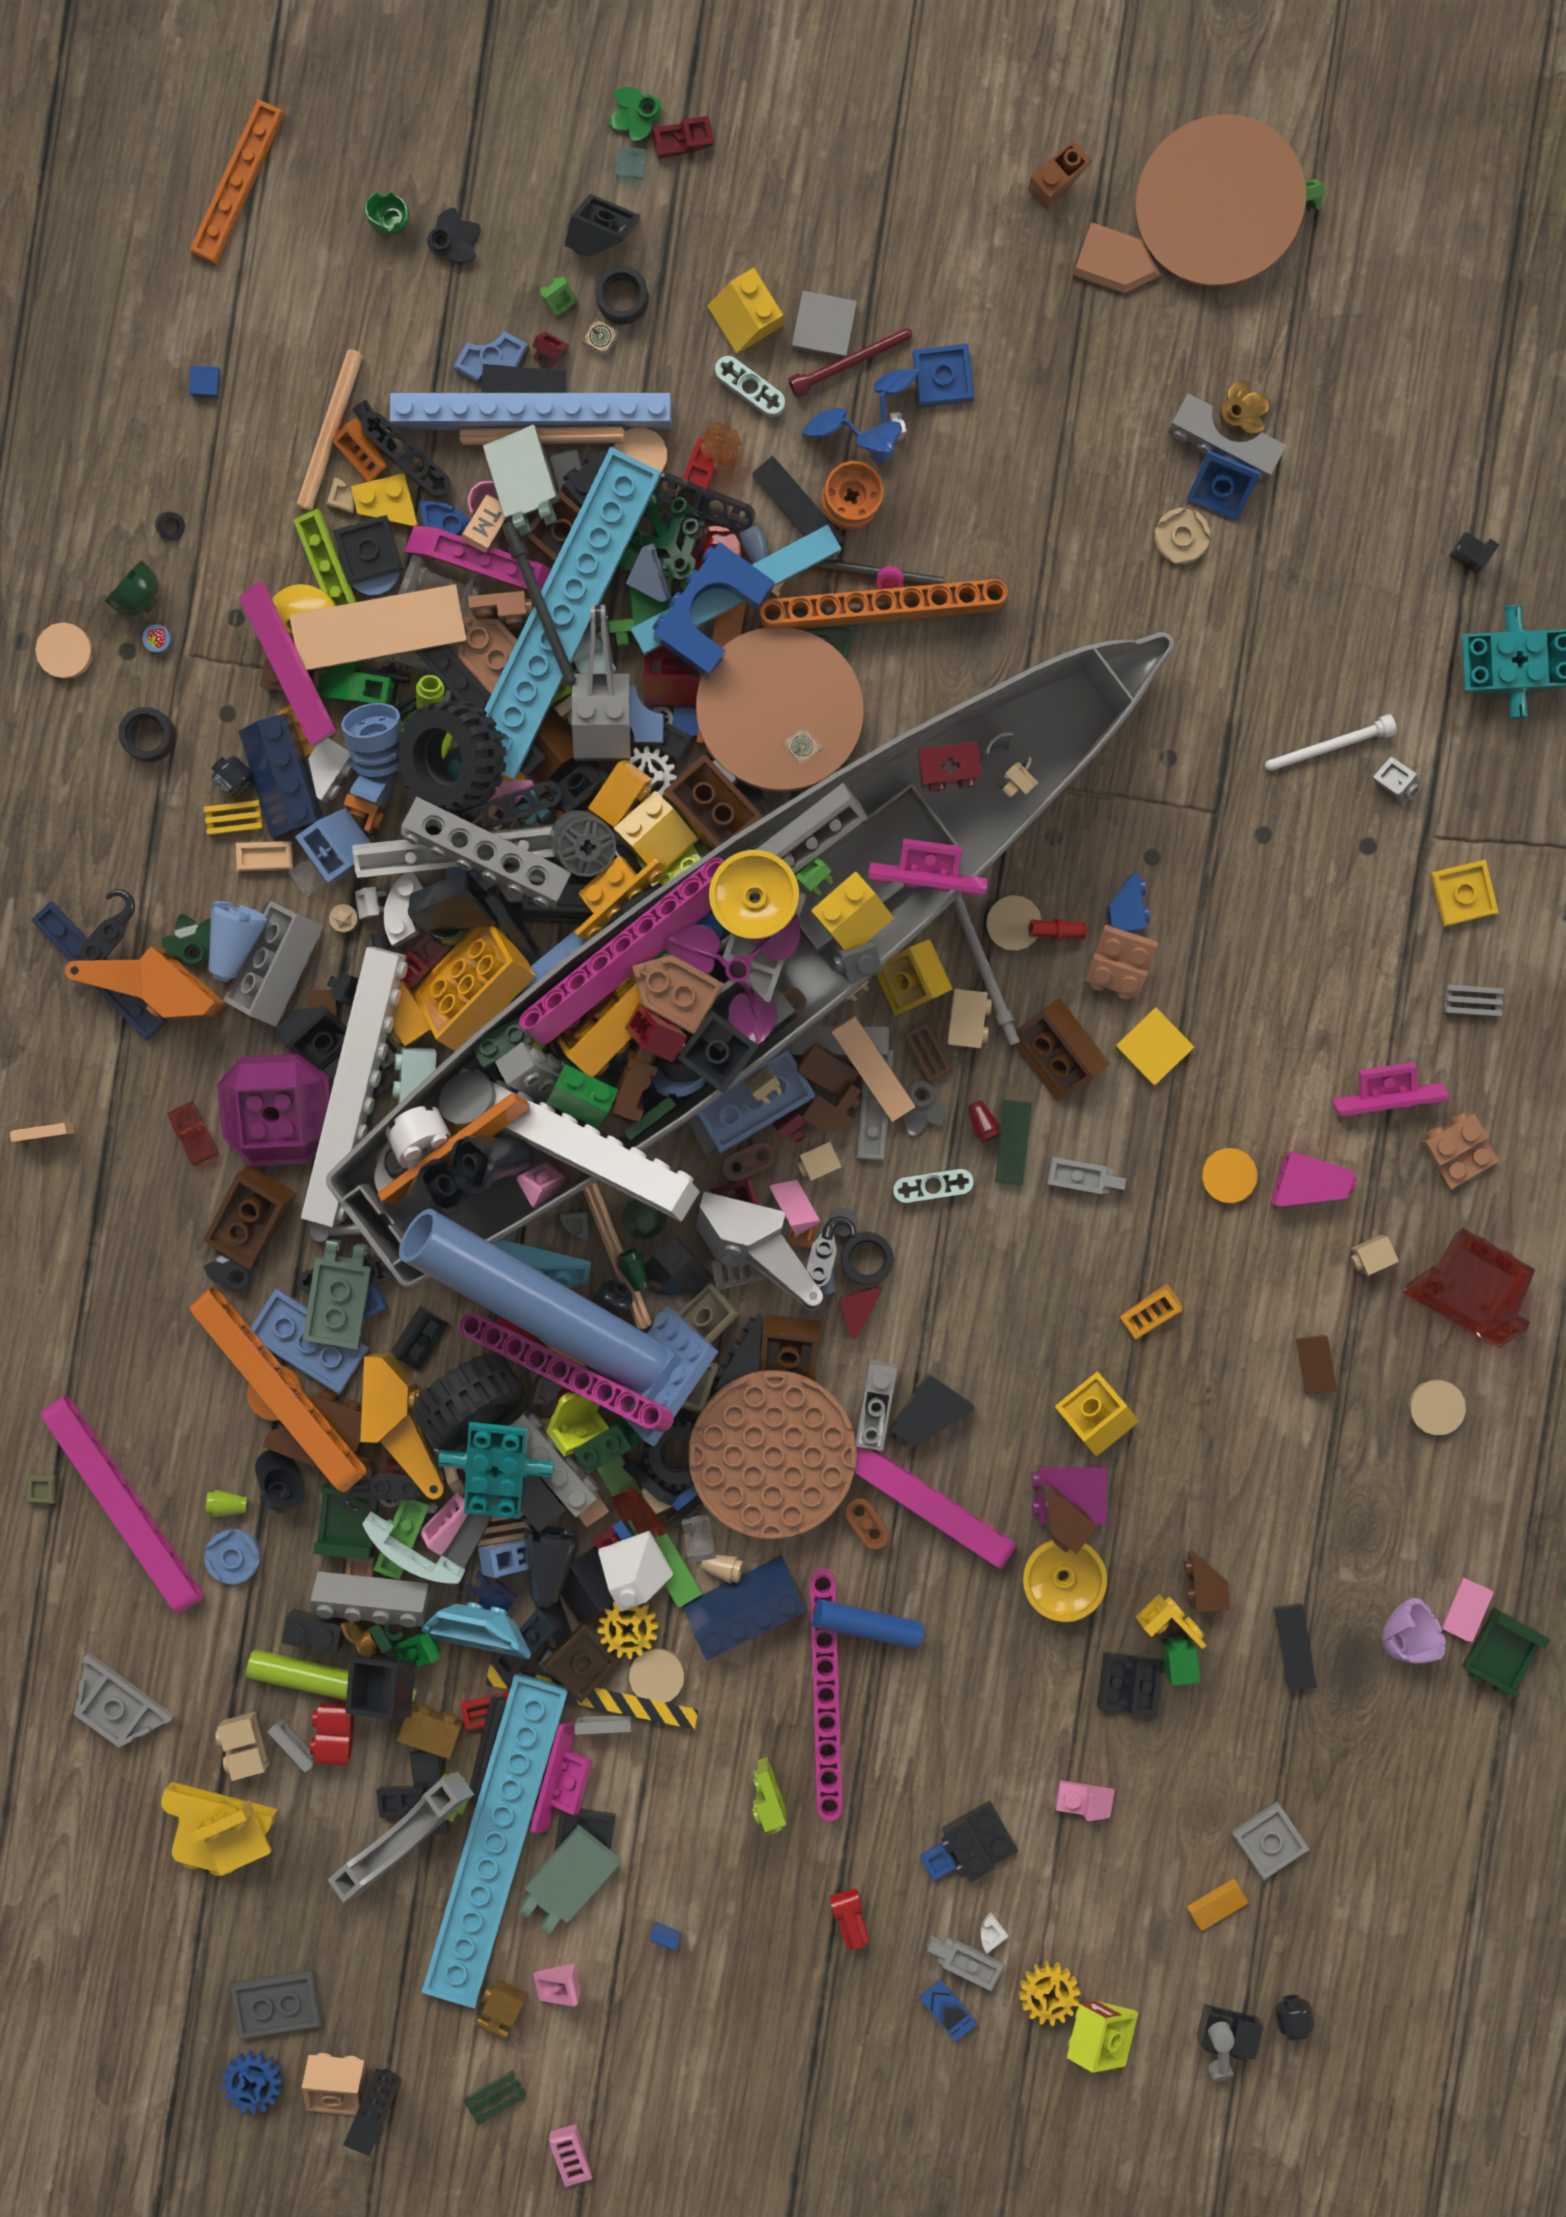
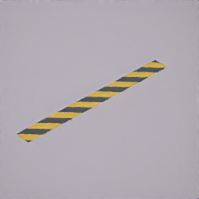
(614, 1702)

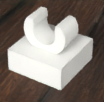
(367, 902)

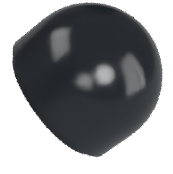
(159, 525)

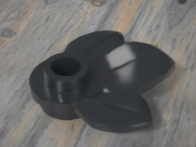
(459, 237)
(224, 1270)

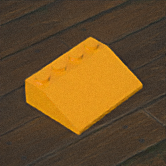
(472, 985)
(604, 1032)

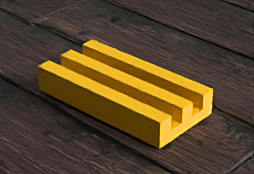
(210, 820)

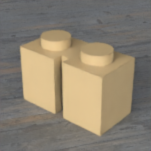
(968, 1018)
(243, 1746)

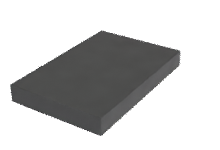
(276, 2004)

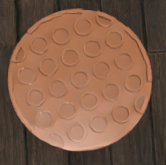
(1220, 200)
(767, 692)
(772, 1454)

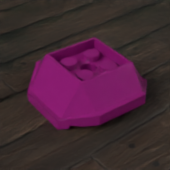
(280, 1082)

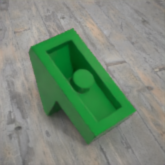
(419, 1648)

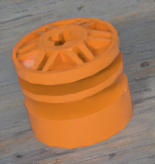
(857, 481)

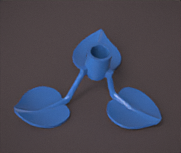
(878, 440)

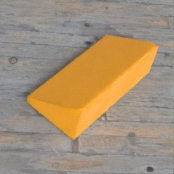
(1217, 1904)

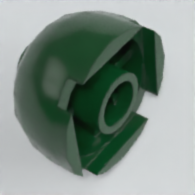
(135, 591)

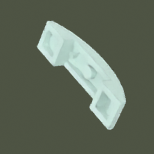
(443, 1571)

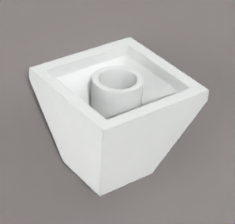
(634, 1569)

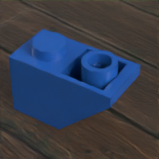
(1127, 908)

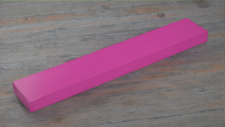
(287, 664)

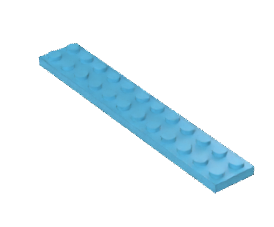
(573, 585)
(495, 1840)

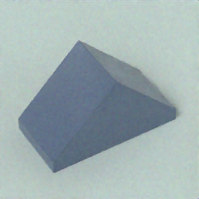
(648, 575)

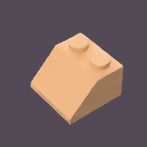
(333, 2084)

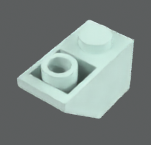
(414, 1067)

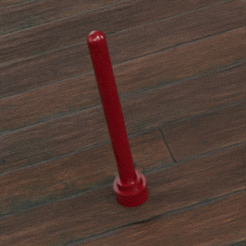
(801, 383)

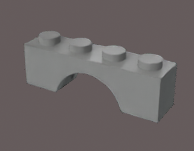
(1196, 425)

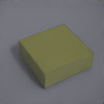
(41, 1488)

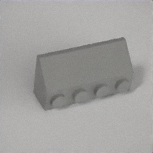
(274, 965)

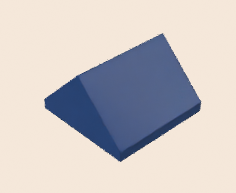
(1222, 485)

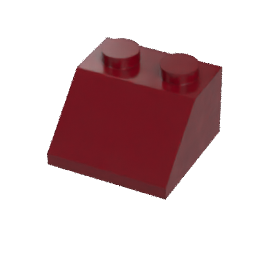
(669, 679)

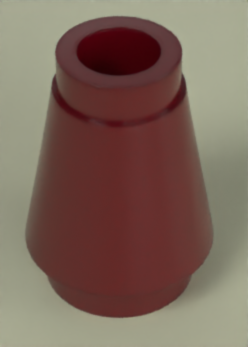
(983, 1122)

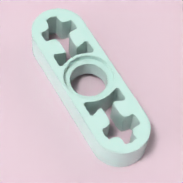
(729, 380)
(913, 1196)

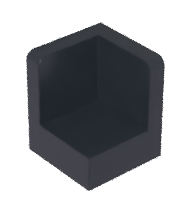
(1473, 552)

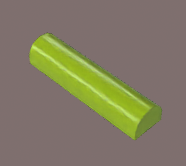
(324, 557)
(298, 1674)

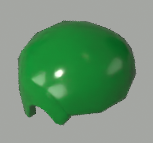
(387, 213)

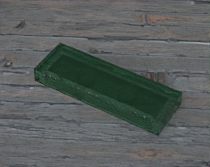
(1013, 1142)

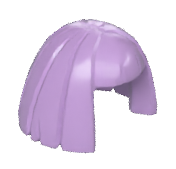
(1413, 1634)

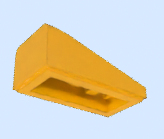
(1164, 1291)

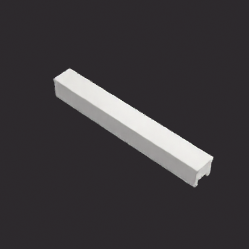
(404, 857)

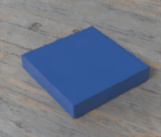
(943, 375)

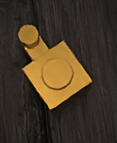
(502, 2005)

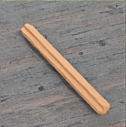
(329, 429)
(547, 435)
(614, 1248)

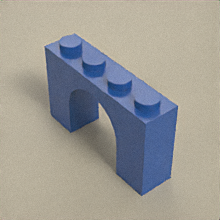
(720, 570)

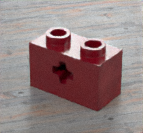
(962, 755)
(656, 1033)

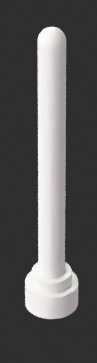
(1384, 727)

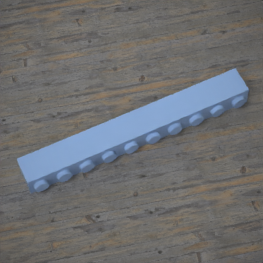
(511, 410)

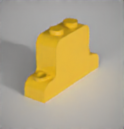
(194, 1806)

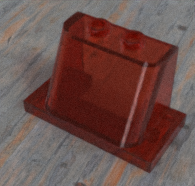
(1476, 1288)

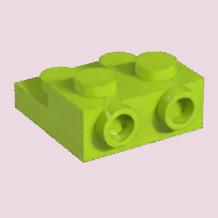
(769, 1804)

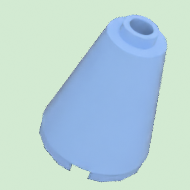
(232, 938)

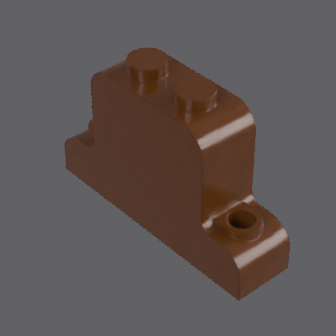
(341, 1415)

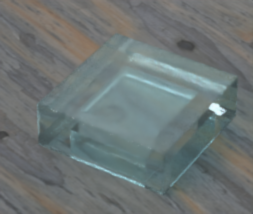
(630, 163)

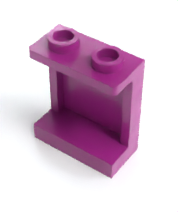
(1081, 1484)

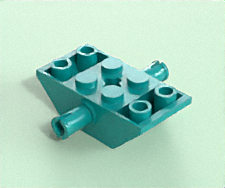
(1490, 666)
(495, 1469)

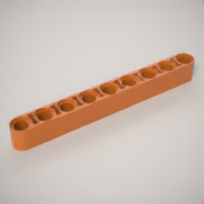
(893, 596)
(278, 1389)

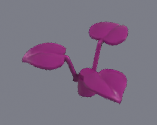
(748, 1011)

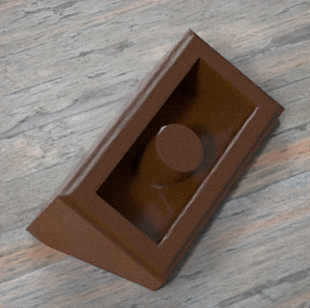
(827, 1070)
(1316, 1364)

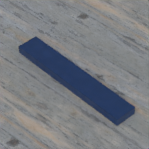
(68, 940)

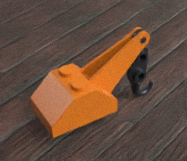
(155, 977)

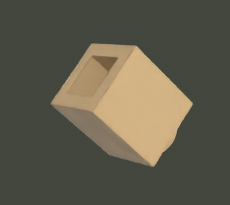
(818, 1161)
(1373, 1255)

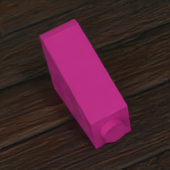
(1310, 1181)

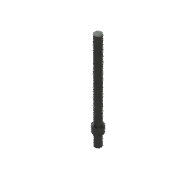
(519, 551)
(872, 571)

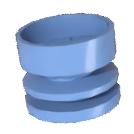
(372, 738)

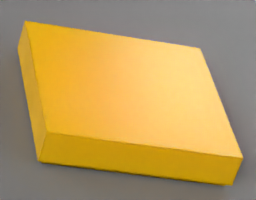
(1464, 893)
(1154, 1046)

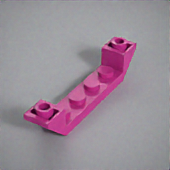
(449, 548)

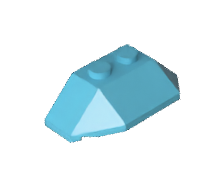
(478, 1629)

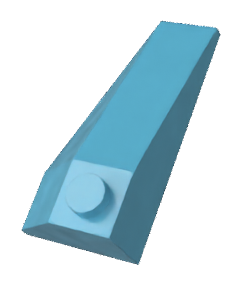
(559, 1267)

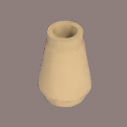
(724, 1567)

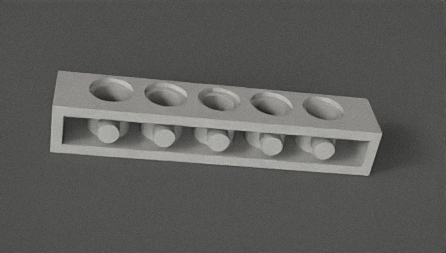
(424, 814)

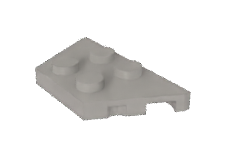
(764, 970)
(115, 1705)

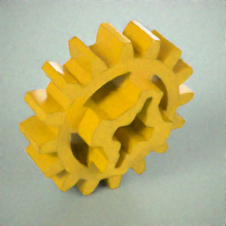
(635, 1635)
(1055, 2004)

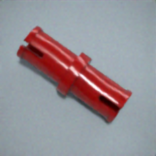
(1057, 929)

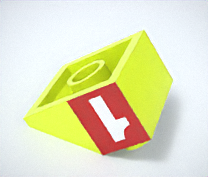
(1101, 2036)

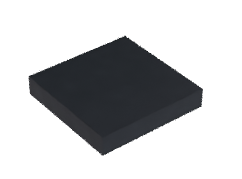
(368, 550)
(595, 1822)

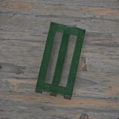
(515, 2085)

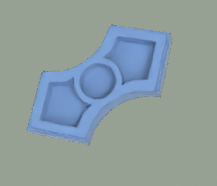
(503, 351)
(646, 725)

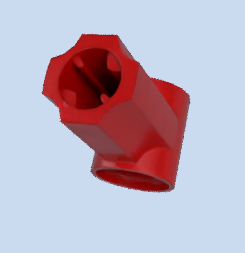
(848, 1912)

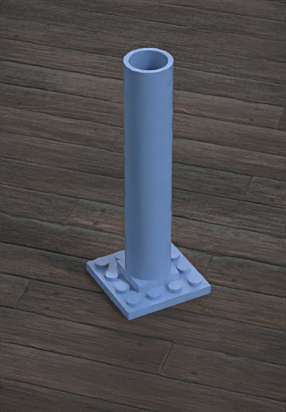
(654, 1364)

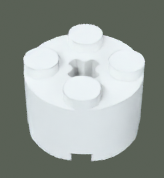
(417, 1135)

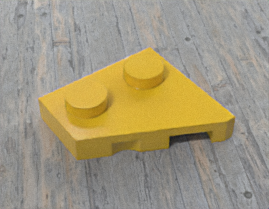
(386, 497)

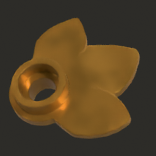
(1247, 406)
(359, 1635)

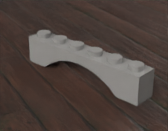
(416, 1825)

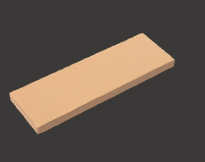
(379, 627)

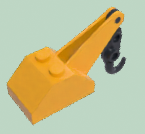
(389, 1419)

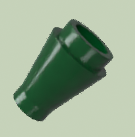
(633, 1268)

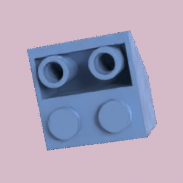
(330, 844)

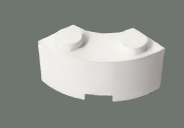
(396, 918)

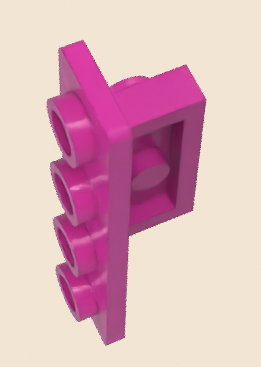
(929, 866)
(1387, 1089)
(563, 1781)

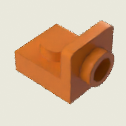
(362, 808)

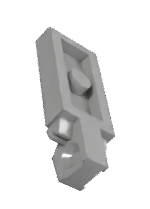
(1083, 1176)
(966, 1961)

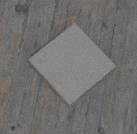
(824, 324)
(1270, 1840)

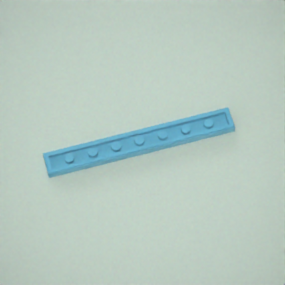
(777, 566)

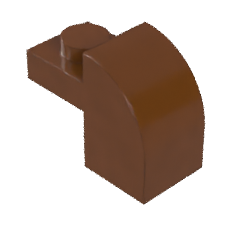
(831, 1118)

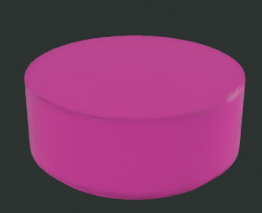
(889, 578)

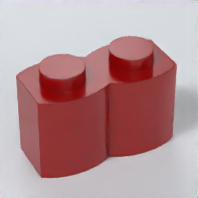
(333, 1734)

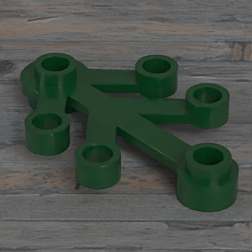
(669, 538)

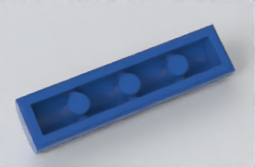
(867, 1624)

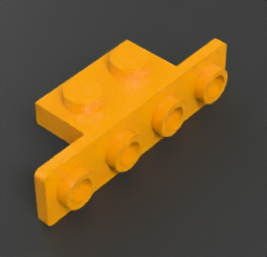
(613, 889)

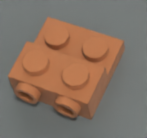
(510, 607)
(1120, 962)
(1459, 1149)

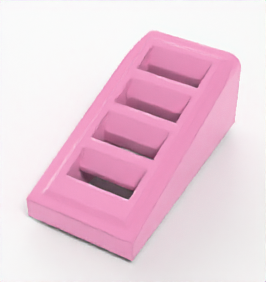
(444, 1525)
(564, 2135)

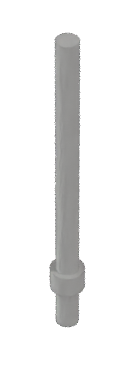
(1004, 1017)

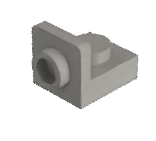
(1398, 780)

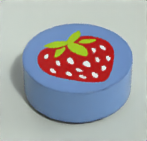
(157, 639)

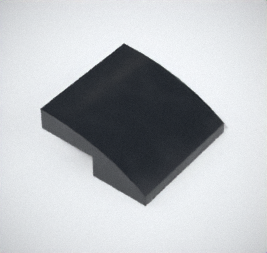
(1130, 1683)

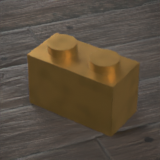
(431, 1730)

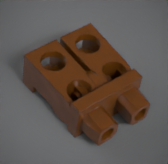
(633, 1081)

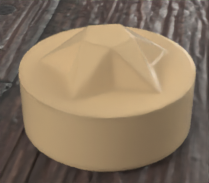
(344, 918)

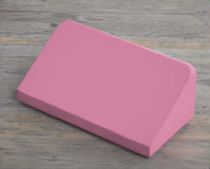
(541, 1183)
(796, 1205)
(1467, 1609)

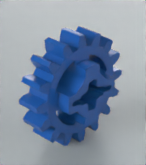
(246, 2092)

